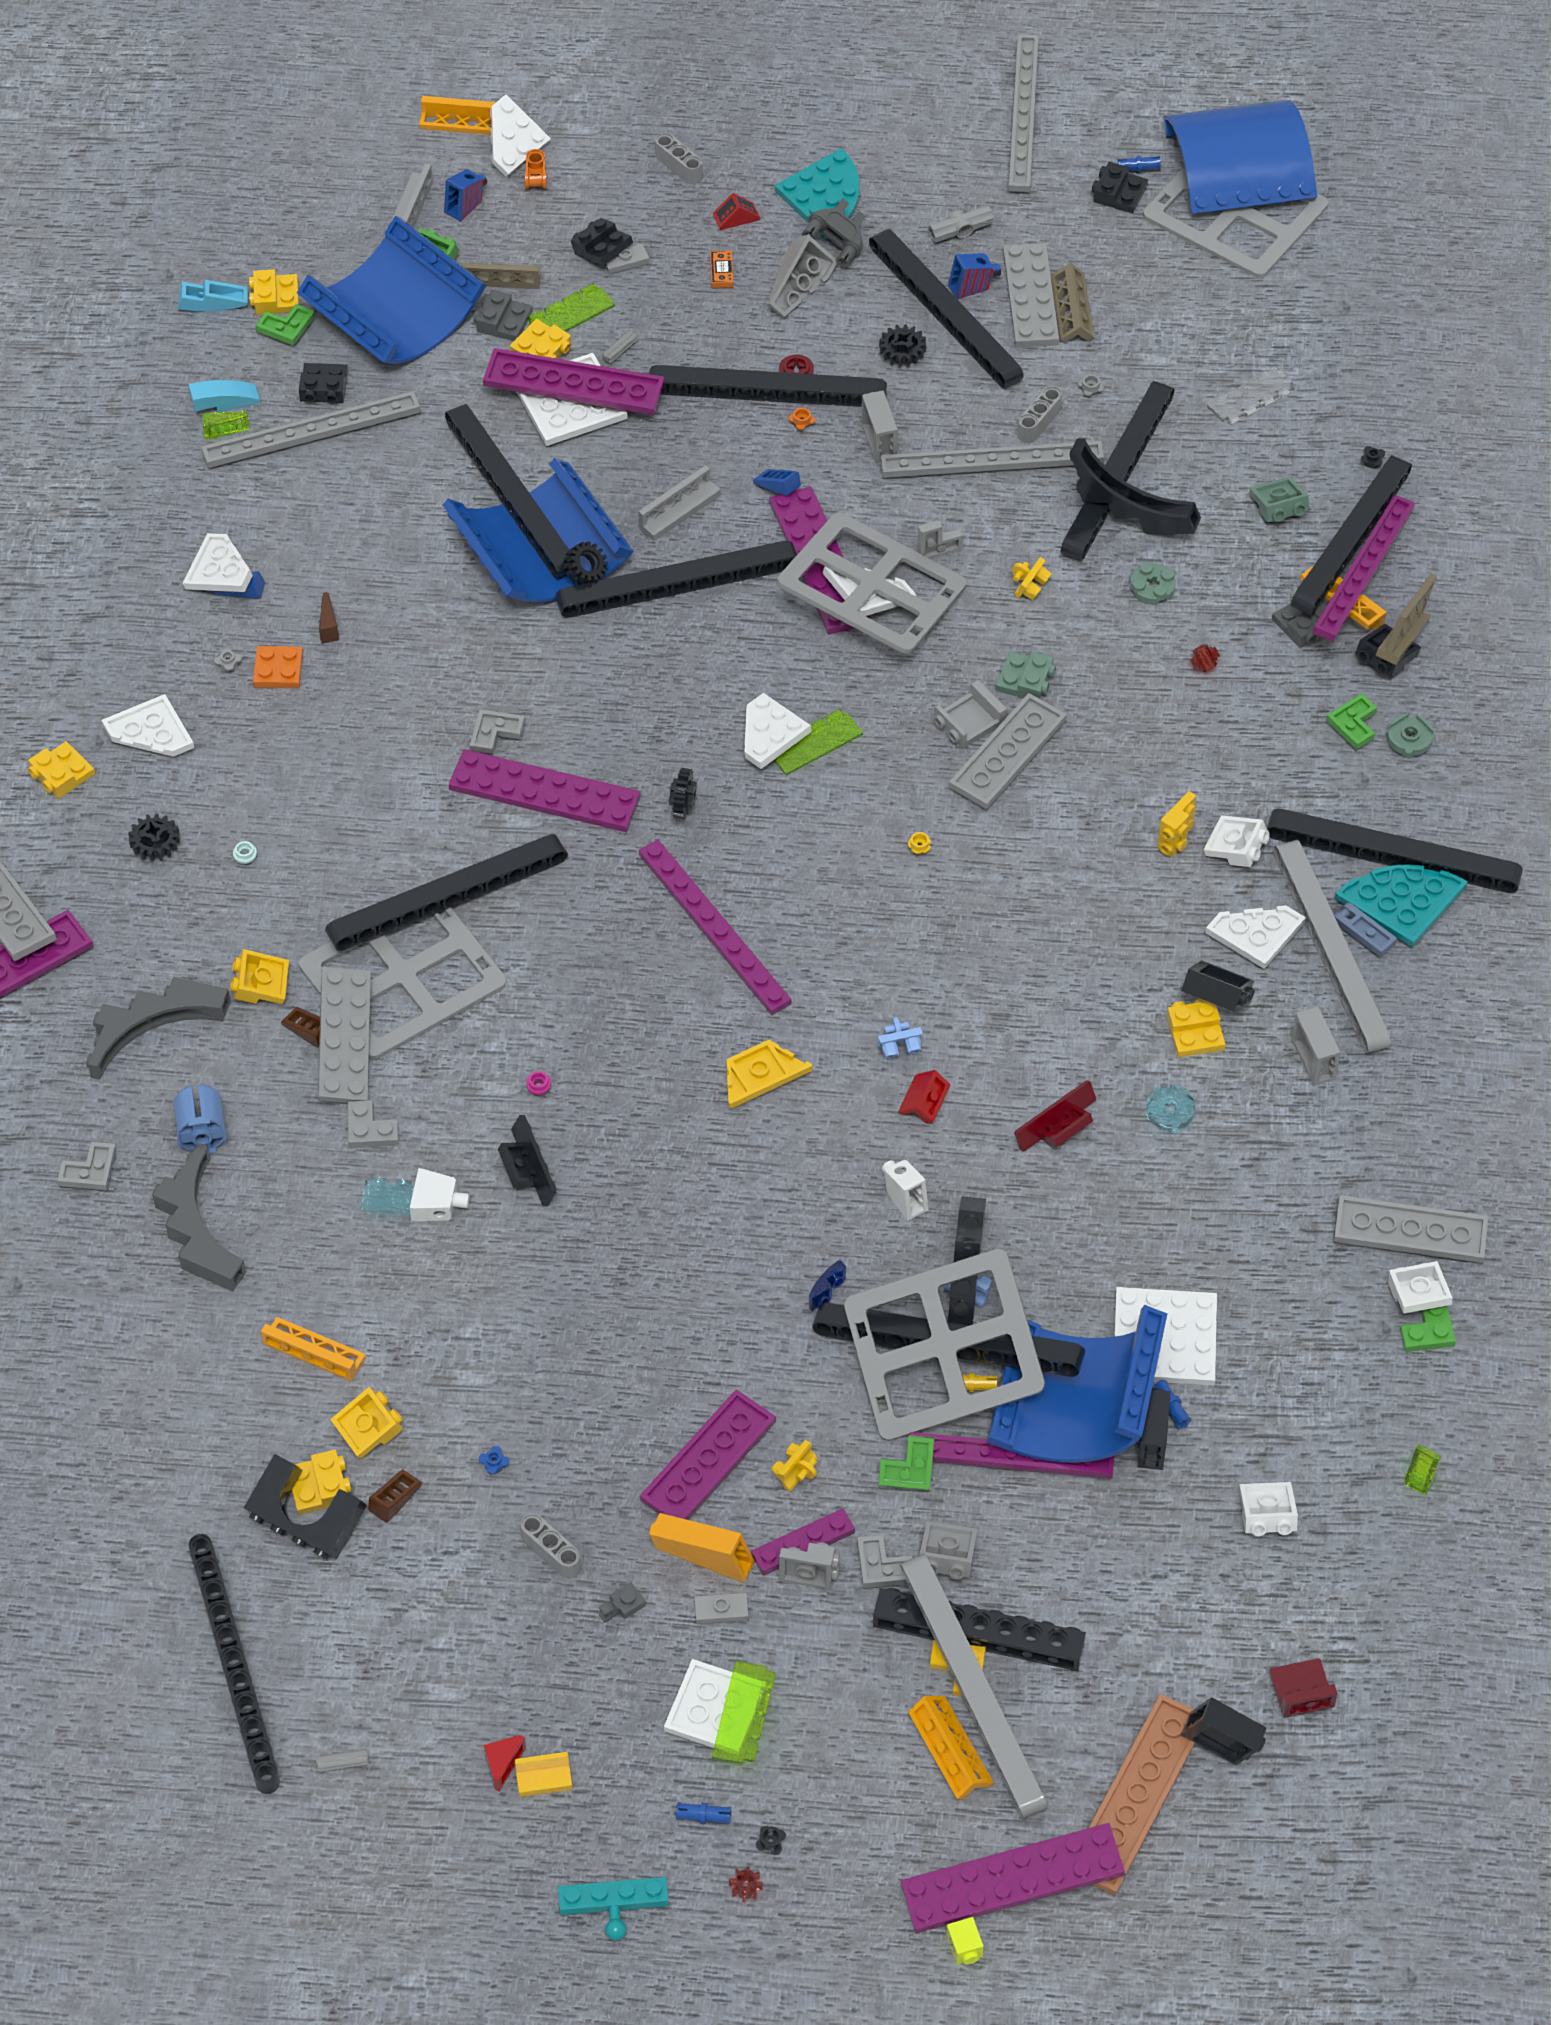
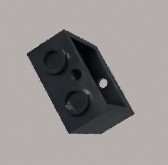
(1218, 986)
(1154, 1436)
(1224, 1731)

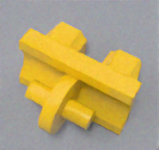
(1022, 572)
(799, 1465)

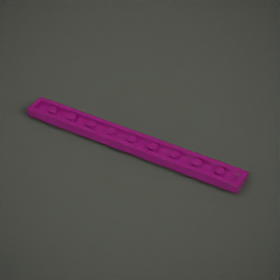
(1363, 568)
(715, 927)

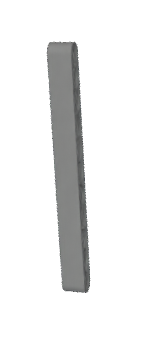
(1332, 947)
(973, 1686)

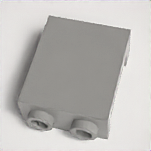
(971, 716)

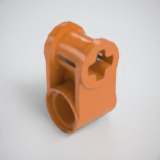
(535, 169)

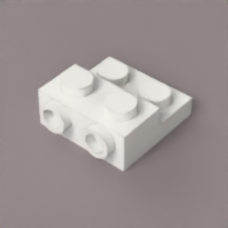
(1237, 840)
(1419, 1287)
(1268, 1508)

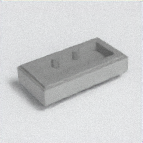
(628, 258)
(721, 1608)

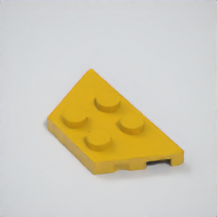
(761, 1071)

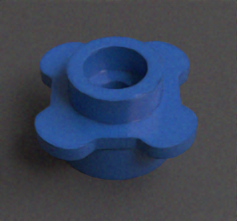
(496, 1466)

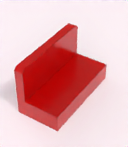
(925, 1095)

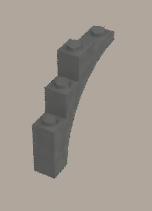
(148, 1011)
(200, 1251)

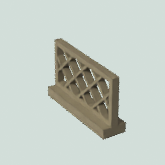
(1409, 624)

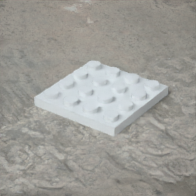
(565, 419)
(1189, 1332)

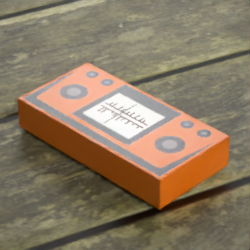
(721, 269)

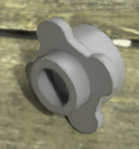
(1090, 384)
(228, 660)

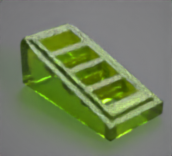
(220, 423)
(1422, 1470)

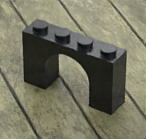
(325, 1535)

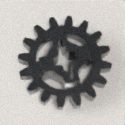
(902, 345)
(682, 793)
(165, 835)

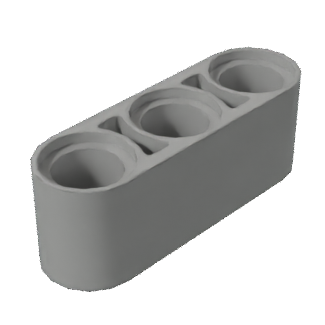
(678, 158)
(1039, 414)
(547, 1535)

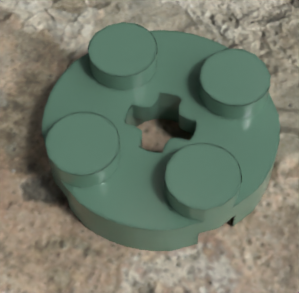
(1152, 573)
(1406, 745)

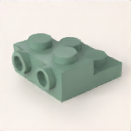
(1280, 499)
(1026, 674)

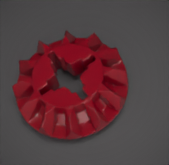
(803, 363)

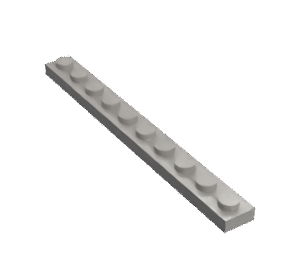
(1023, 113)
(310, 429)
(982, 459)

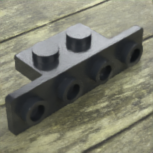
(525, 1162)

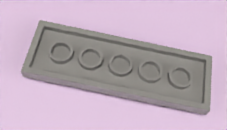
(1030, 295)
(1007, 751)
(21, 924)
(344, 1035)
(1411, 1228)

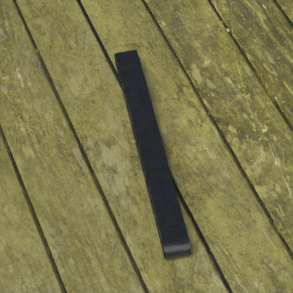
(946, 308)
(766, 385)
(1121, 463)
(508, 488)
(1351, 535)
(675, 579)
(1393, 849)
(446, 892)
(902, 1330)
(236, 1672)

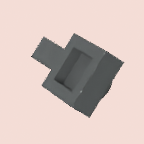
(623, 1601)

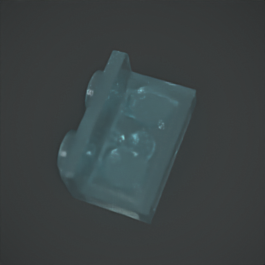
(387, 1197)

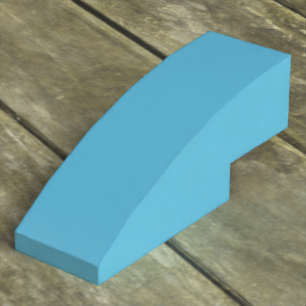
(211, 296)
(222, 394)

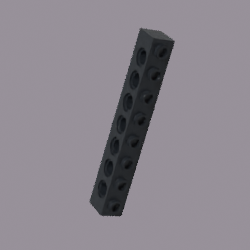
(1012, 1645)

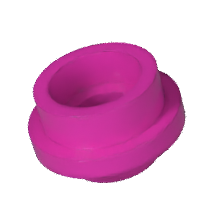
(535, 1078)

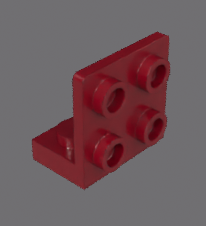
(1303, 1688)

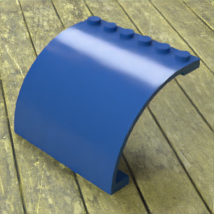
(1244, 155)
(400, 297)
(511, 556)
(1088, 1413)

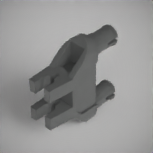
(838, 229)

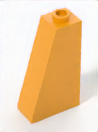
(703, 1545)

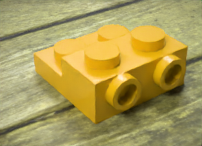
(273, 292)
(542, 340)
(60, 769)
(1176, 825)
(259, 977)
(1195, 1028)
(367, 1422)
(319, 1482)

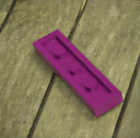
(824, 1530)

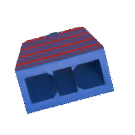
(463, 193)
(971, 274)

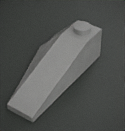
(801, 271)

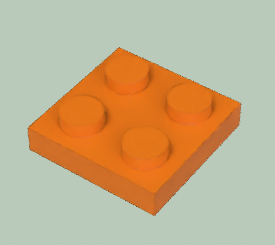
(278, 667)

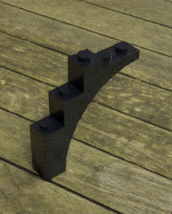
(1155, 513)
(967, 1245)

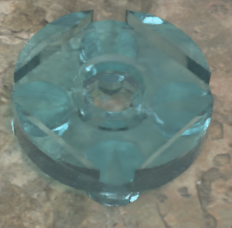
(1166, 1119)

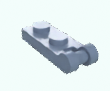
(1365, 929)

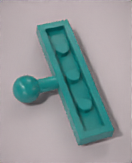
(613, 1897)

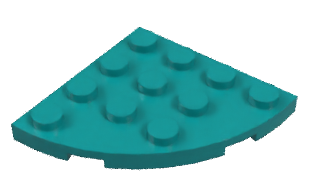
(822, 186)
(1403, 898)

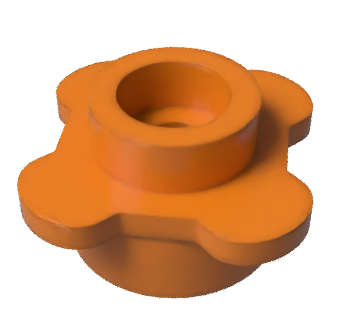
(802, 418)

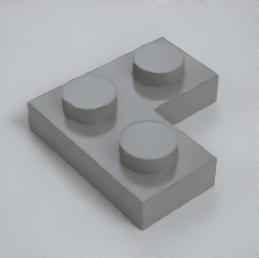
(934, 543)
(494, 724)
(365, 1131)
(90, 1174)
(874, 1565)

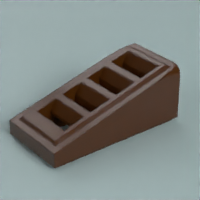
(328, 626)
(304, 1026)
(387, 1509)

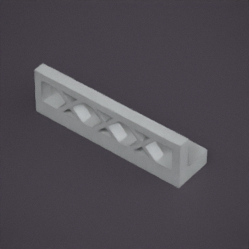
(415, 195)
(679, 504)

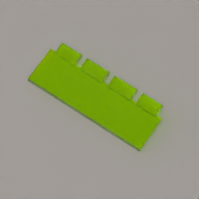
(576, 308)
(821, 741)
(738, 1716)

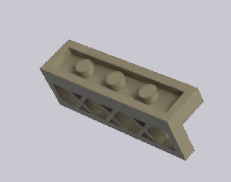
(506, 275)
(1077, 301)

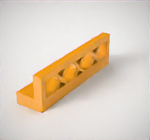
(457, 109)
(1365, 611)
(312, 1352)
(947, 1746)

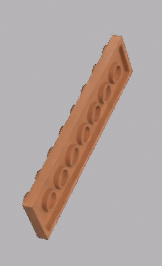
(1144, 1782)

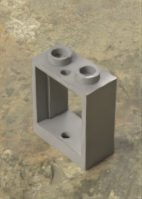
(879, 425)
(1315, 1045)

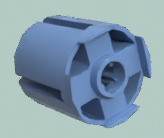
(191, 1126)

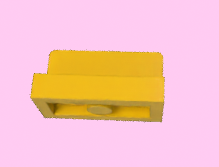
(543, 1774)

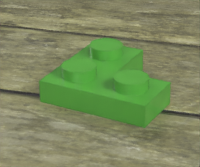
(288, 328)
(1349, 720)
(1432, 1334)
(912, 1472)

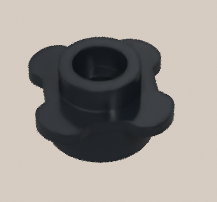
(1372, 457)
(768, 1832)

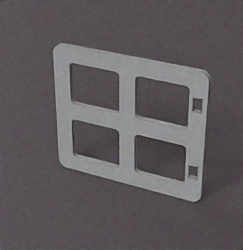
(1208, 241)
(871, 582)
(404, 974)
(945, 1344)

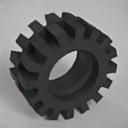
(595, 558)

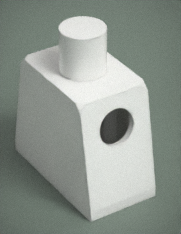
(906, 1188)
(435, 1197)

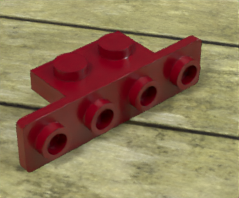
(1059, 1120)

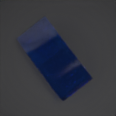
(822, 1289)

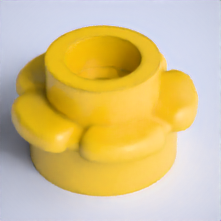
(919, 838)

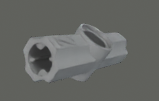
(960, 224)

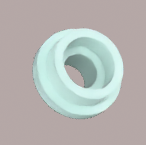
(244, 847)

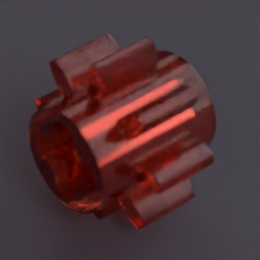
(1204, 657)
(748, 1891)

